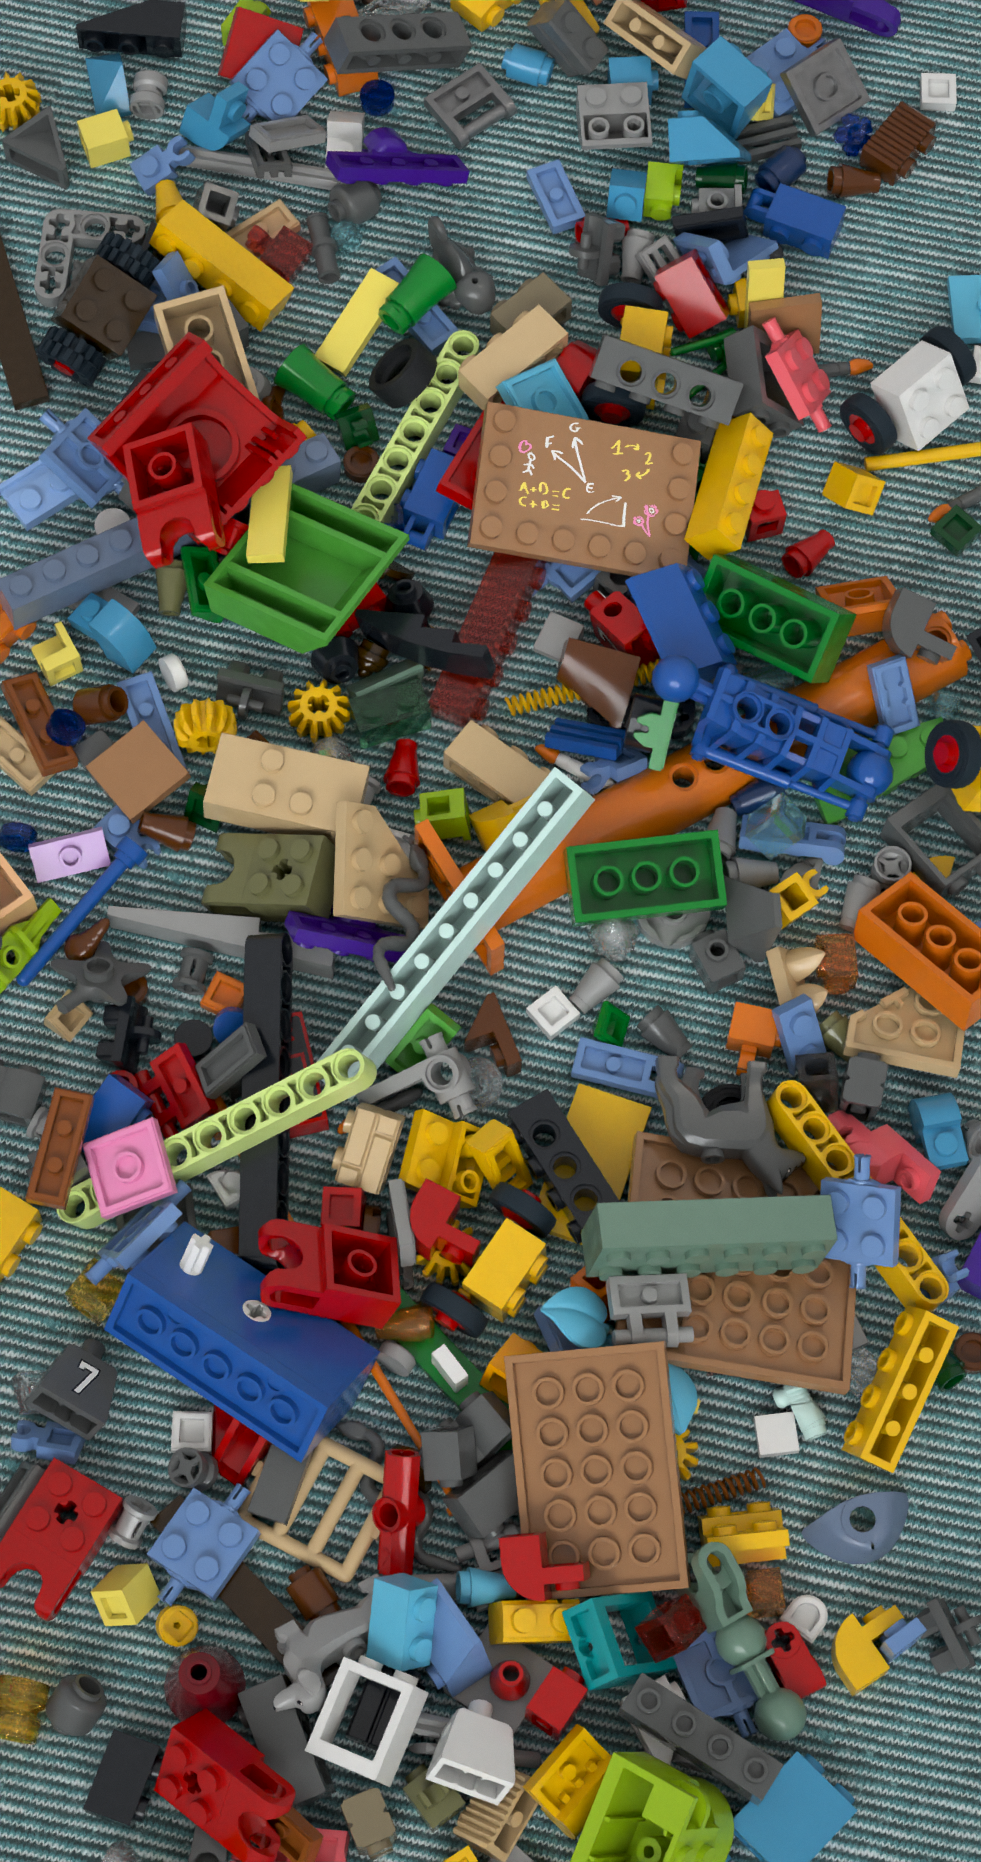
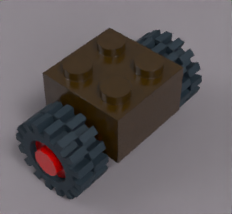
(100, 310)

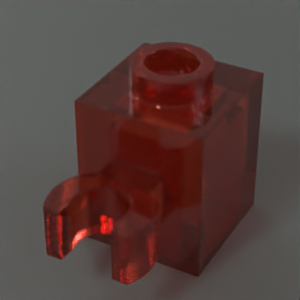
(284, 254)

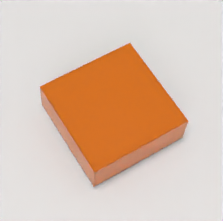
(223, 993)

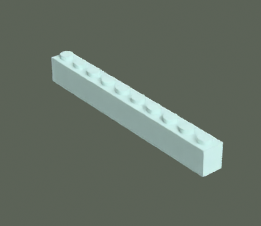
(464, 920)

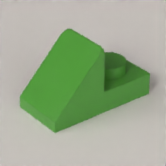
(408, 1050)

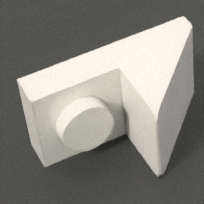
(345, 131)

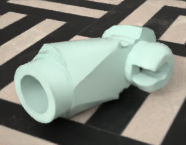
(806, 1411)

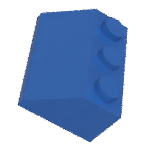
(682, 617)

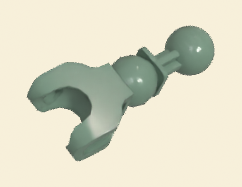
(742, 1639)

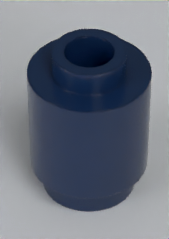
(782, 167)

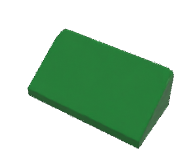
(198, 567)

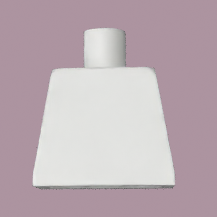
(475, 1754)

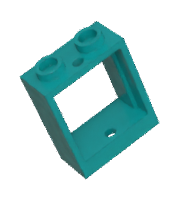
(604, 1664)

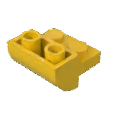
(440, 1153)
(749, 1534)
(570, 1780)

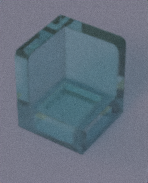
(776, 826)

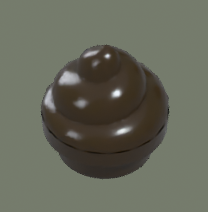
(371, 658)

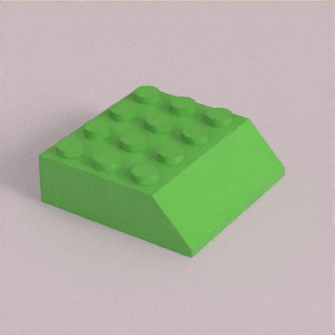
(326, 574)

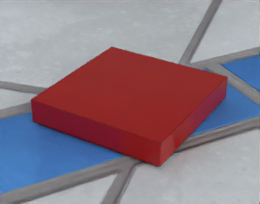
(247, 35)

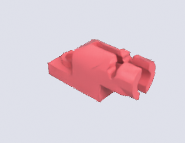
(890, 1156)

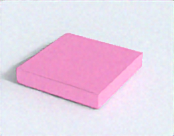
(129, 1168)

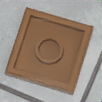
(791, 313)
(138, 771)

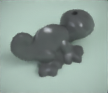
(474, 286)

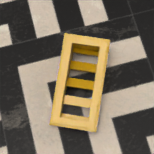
(499, 1139)

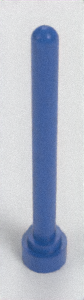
(126, 856)

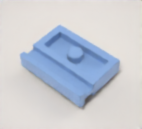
(36, 494)

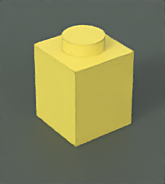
(105, 138)

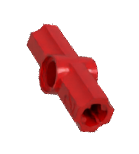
(398, 1511)

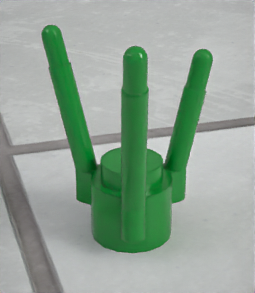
(715, 349)

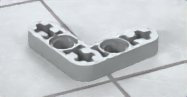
(73, 236)

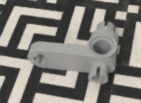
(429, 1071)
(966, 1196)

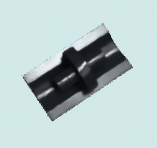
(132, 1035)

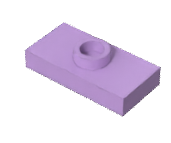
(69, 854)

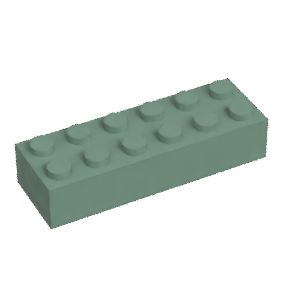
(708, 1236)

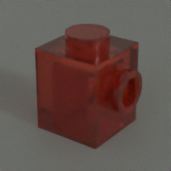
(671, 1628)

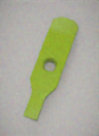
(25, 941)

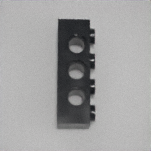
(543, 1115)

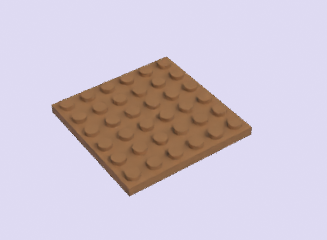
(750, 1324)

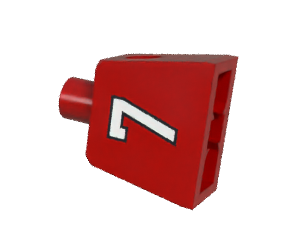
(620, 626)

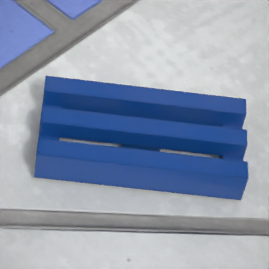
(585, 739)

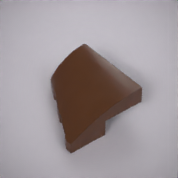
(599, 677)

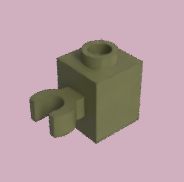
(431, 1800)

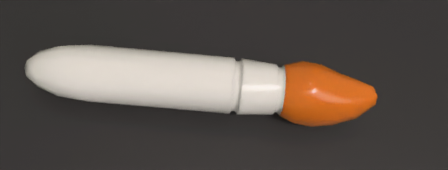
(565, 762)

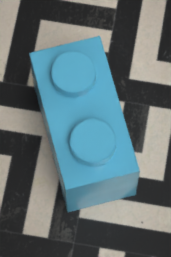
(402, 1621)

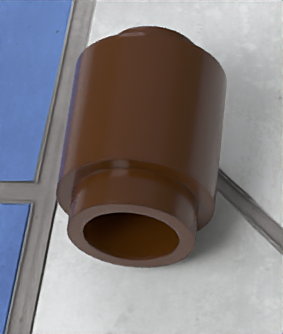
(100, 703)
(312, 1593)

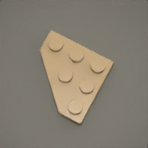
(367, 860)
(907, 1034)

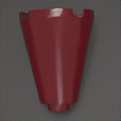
(215, 1692)

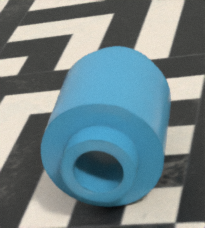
(528, 65)

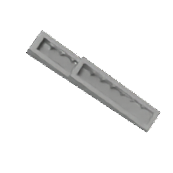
(214, 933)

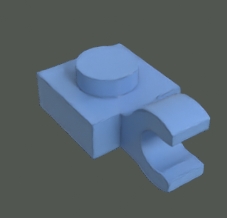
(627, 764)

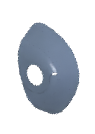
(838, 1539)

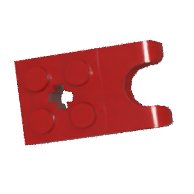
(173, 491)
(331, 1272)
(56, 1549)
(224, 1786)

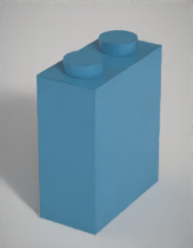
(795, 1815)

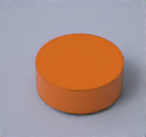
(805, 29)

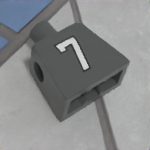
(76, 1389)

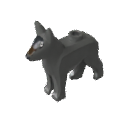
(729, 1131)

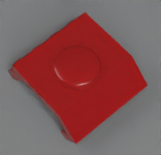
(192, 386)

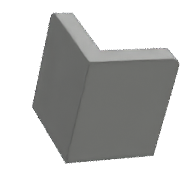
(555, 633)

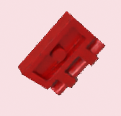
(180, 1082)

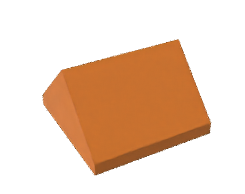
(863, 597)

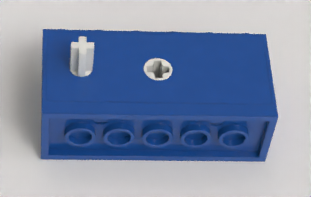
(269, 1367)

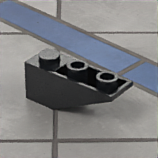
(143, 28)

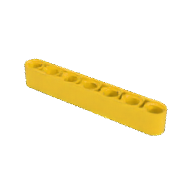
(832, 1148)

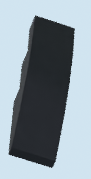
(433, 647)

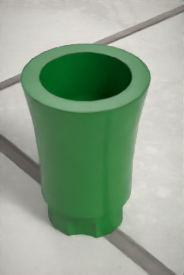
(416, 294)
(314, 382)

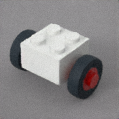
(914, 395)

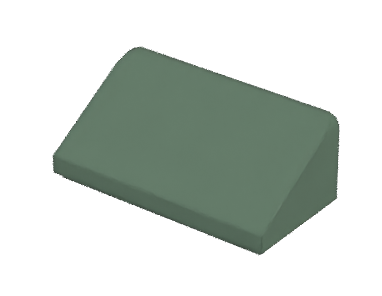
(393, 675)

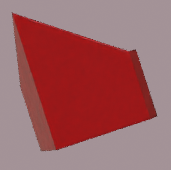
(236, 1447)

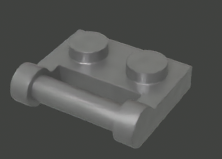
(465, 96)

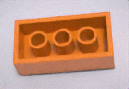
(926, 946)

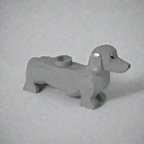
(319, 1646)

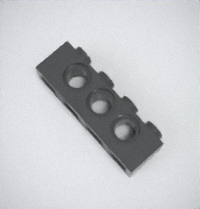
(397, 42)
(615, 352)
(700, 1739)

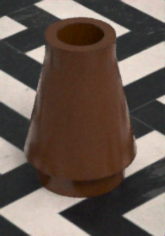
(851, 181)
(170, 830)

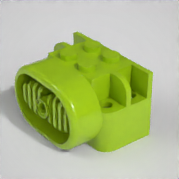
(655, 1815)

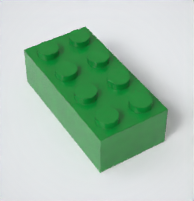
(777, 618)
(645, 878)

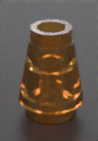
(409, 1324)

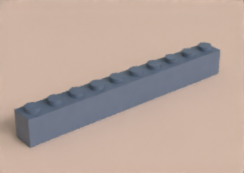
(119, 552)

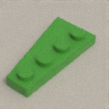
(906, 760)

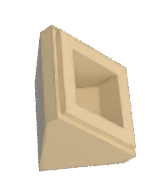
(68, 1024)

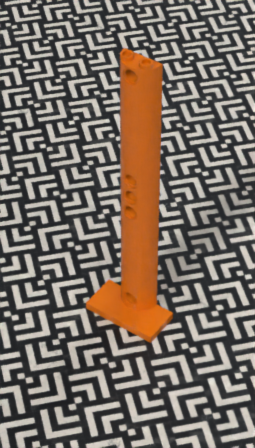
(655, 806)

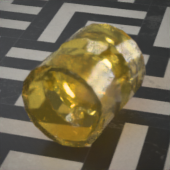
(19, 1707)

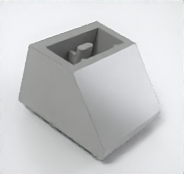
(613, 116)

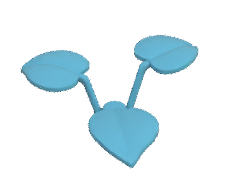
(581, 1319)

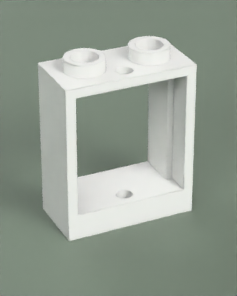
(396, 1735)

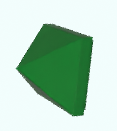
(610, 1024)

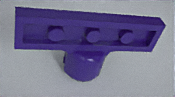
(391, 161)
(338, 935)

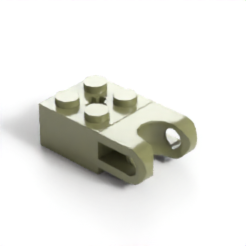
(274, 876)

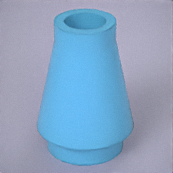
(481, 1587)

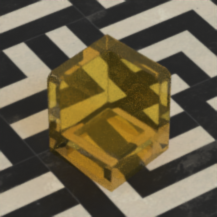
(93, 1300)

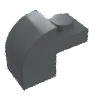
(905, 626)

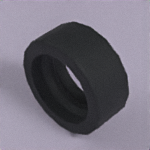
(402, 373)

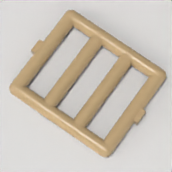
(312, 1553)

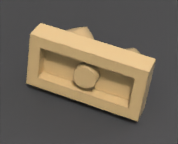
(791, 968)

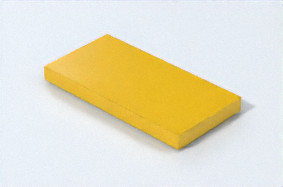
(607, 1131)

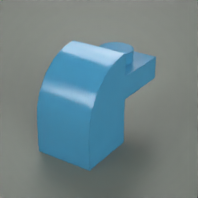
(218, 120)
(116, 631)
(938, 1128)

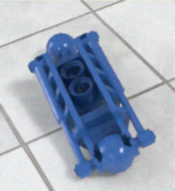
(767, 755)

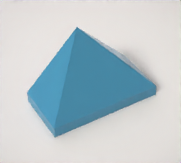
(108, 84)

